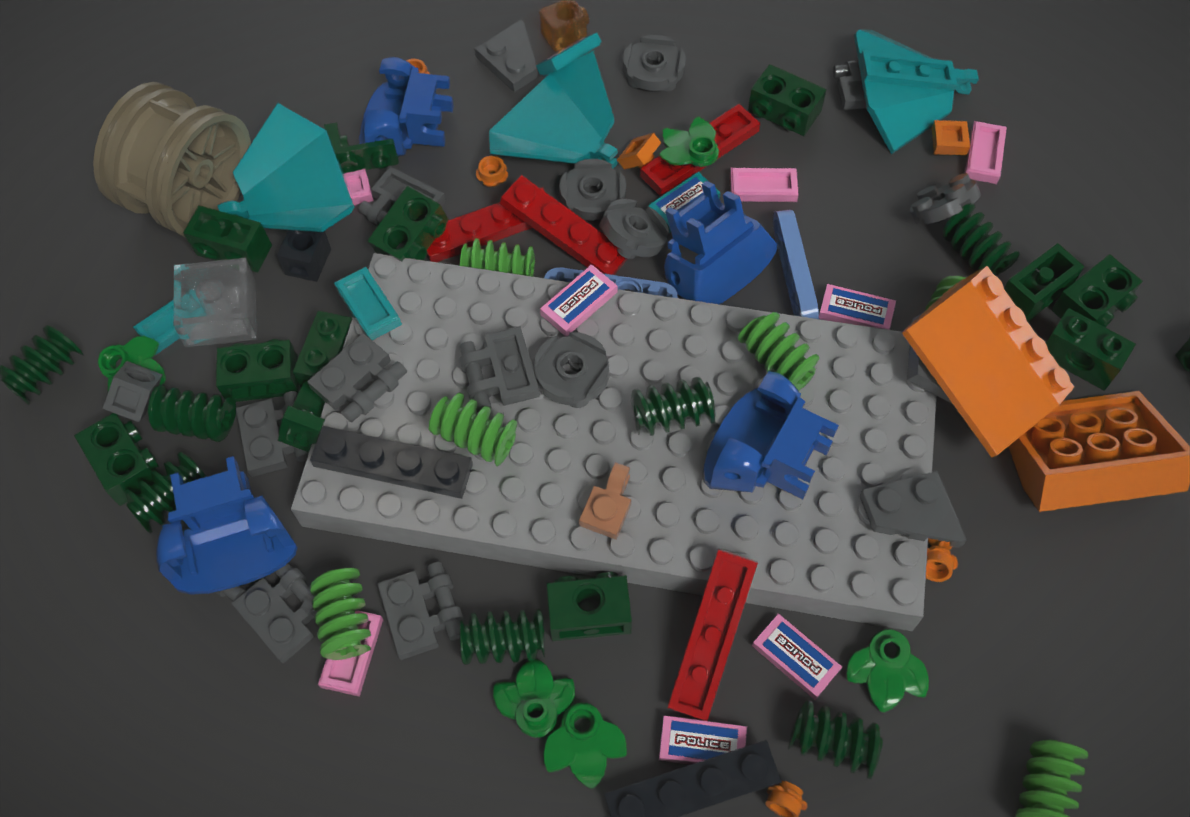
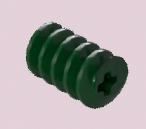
(976, 243)
(38, 363)
(672, 405)
(191, 415)
(160, 495)
(502, 637)
(837, 738)

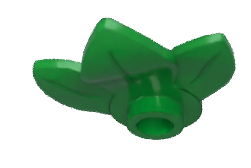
(691, 146)
(137, 351)
(886, 676)
(532, 693)
(586, 750)

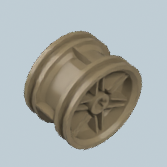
(168, 155)

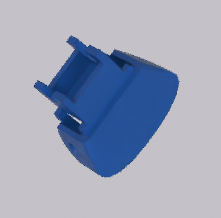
(406, 107)
(728, 246)
(767, 441)
(229, 535)

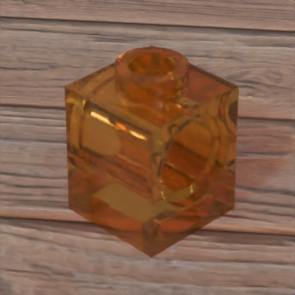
(563, 23)

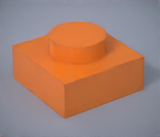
(950, 137)
(639, 151)

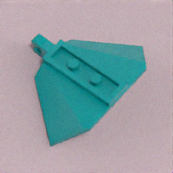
(906, 87)
(560, 118)
(291, 177)

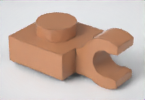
(607, 507)

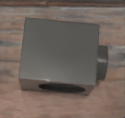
(131, 391)

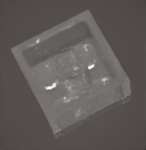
(215, 302)

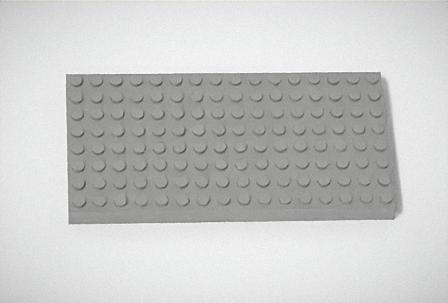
(809, 551)

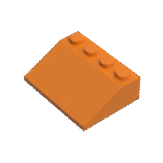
(988, 360)
(1101, 453)

